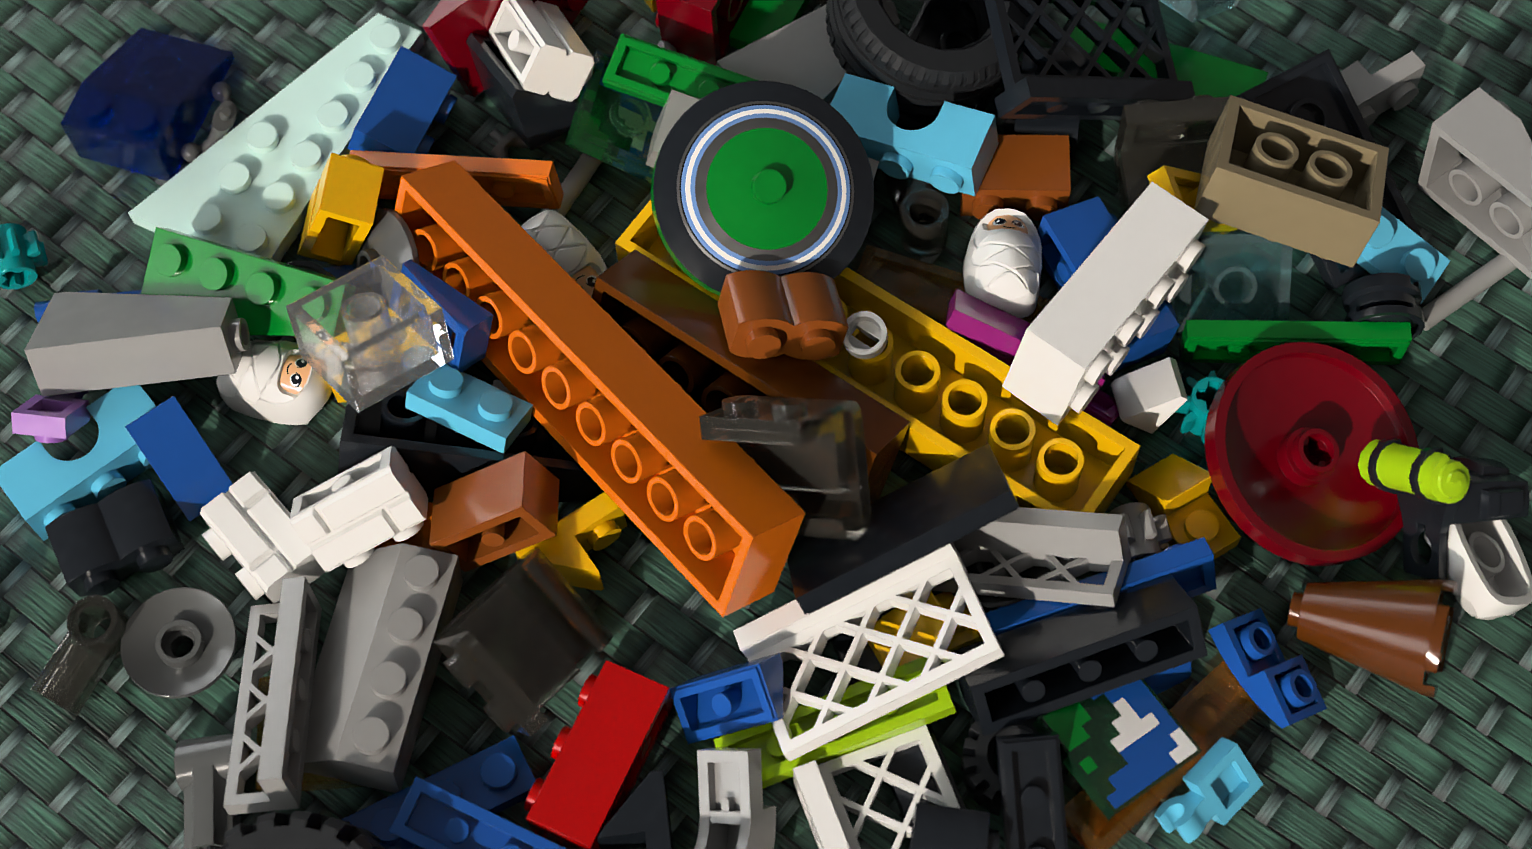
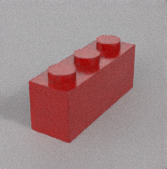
(598, 757)

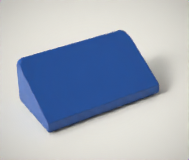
(730, 699)

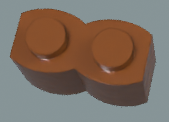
(782, 315)

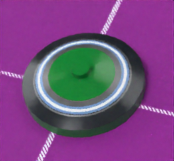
(761, 184)

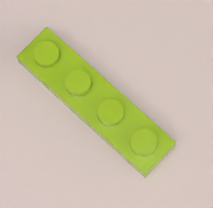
(901, 720)

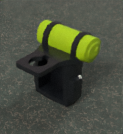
(1439, 493)

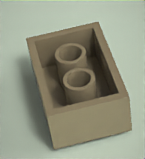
(1292, 181)

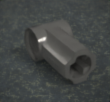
(202, 775)

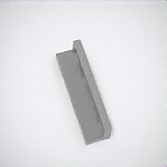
(1056, 539)
(284, 708)

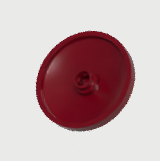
(1289, 451)

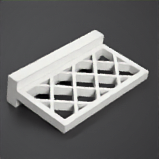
(794, 633)
(827, 809)

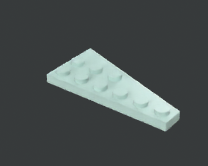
(260, 176)

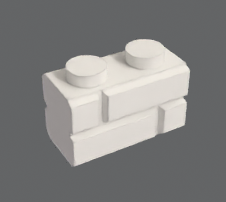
(541, 48)
(360, 510)
(259, 535)

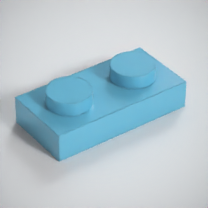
(1402, 251)
(469, 407)

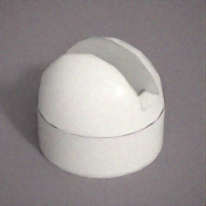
(871, 326)

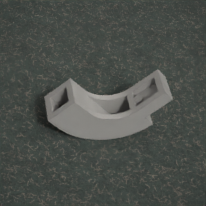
(733, 800)

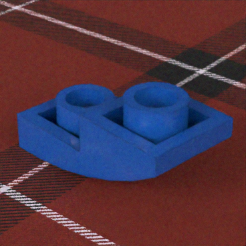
(179, 456)
(1277, 686)

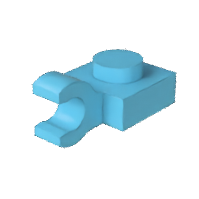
(1218, 790)

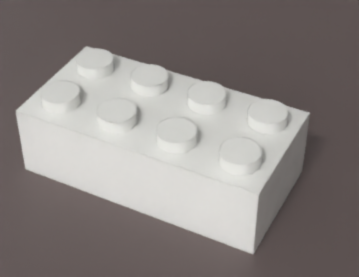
(1106, 305)

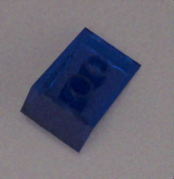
(145, 103)

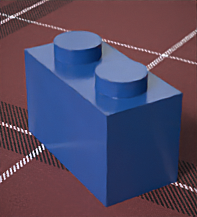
(405, 106)

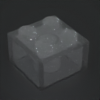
(370, 333)

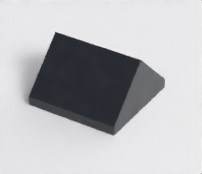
(532, 115)

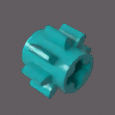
(19, 256)
(1195, 408)

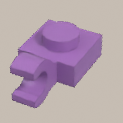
(51, 417)

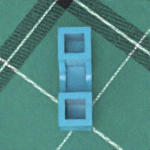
(947, 153)
(50, 487)

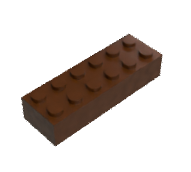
(688, 341)

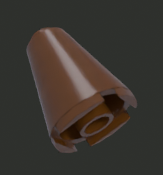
(1379, 625)

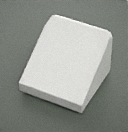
(1149, 394)

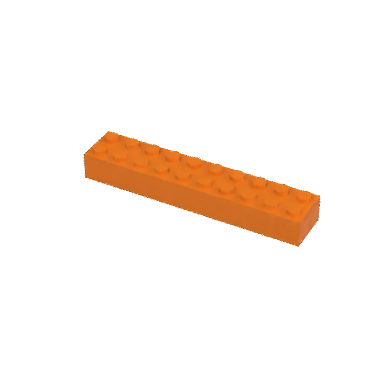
(604, 395)

